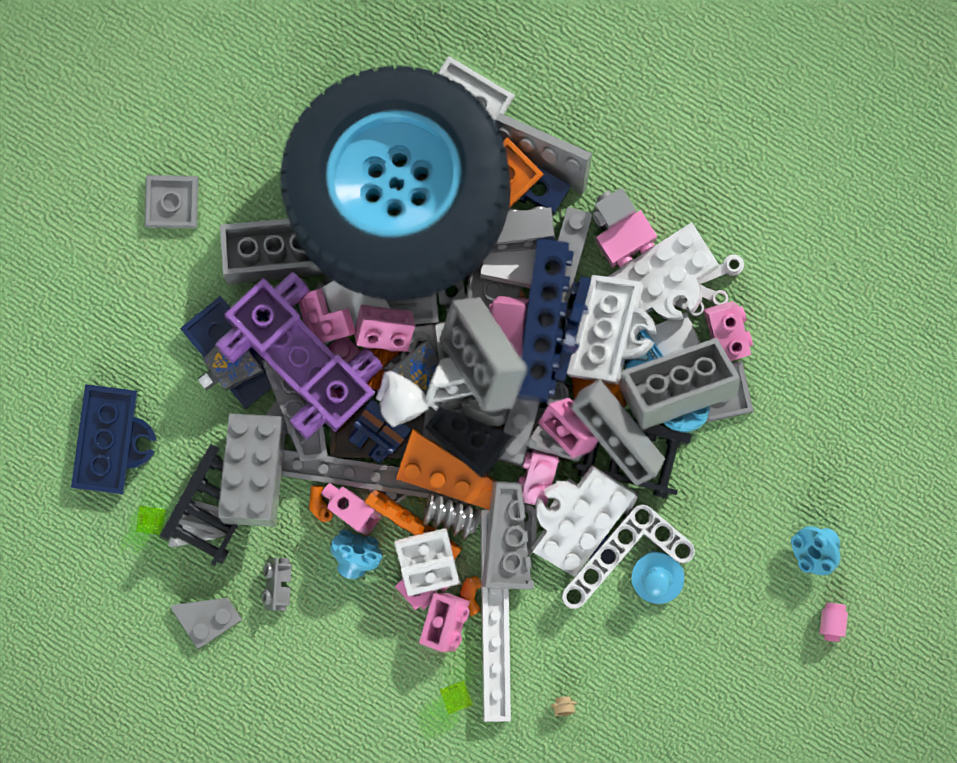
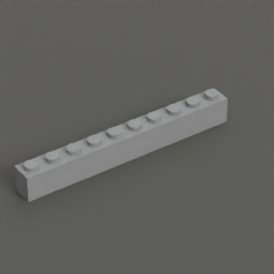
(523, 413)

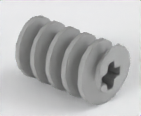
(451, 515)

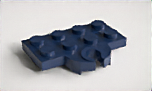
(572, 321)
(207, 329)
(109, 439)

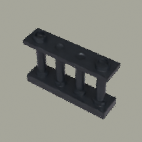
(673, 441)
(187, 506)

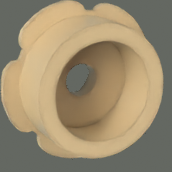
(564, 706)

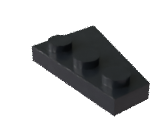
(470, 440)

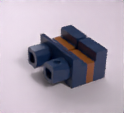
(368, 427)

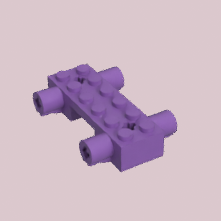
(298, 355)

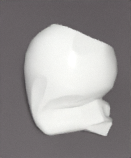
(400, 399)

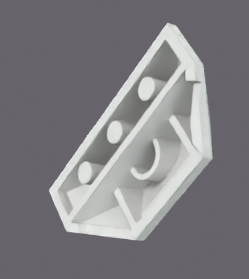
(447, 387)

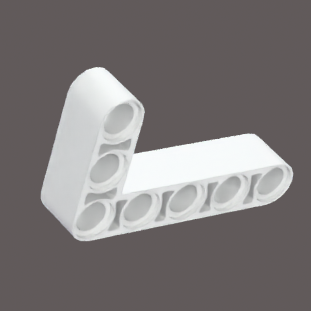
(620, 550)

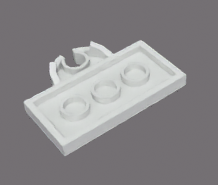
(671, 272)
(610, 330)
(579, 518)

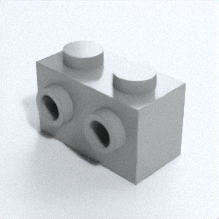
(612, 209)

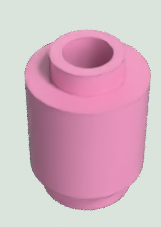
(833, 622)

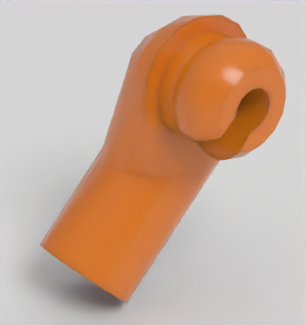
(318, 505)
(469, 591)

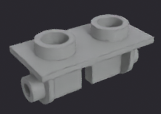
(274, 595)

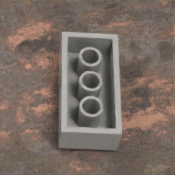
(263, 251)
(482, 354)
(679, 383)
(252, 470)

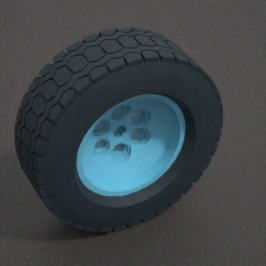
(368, 128)

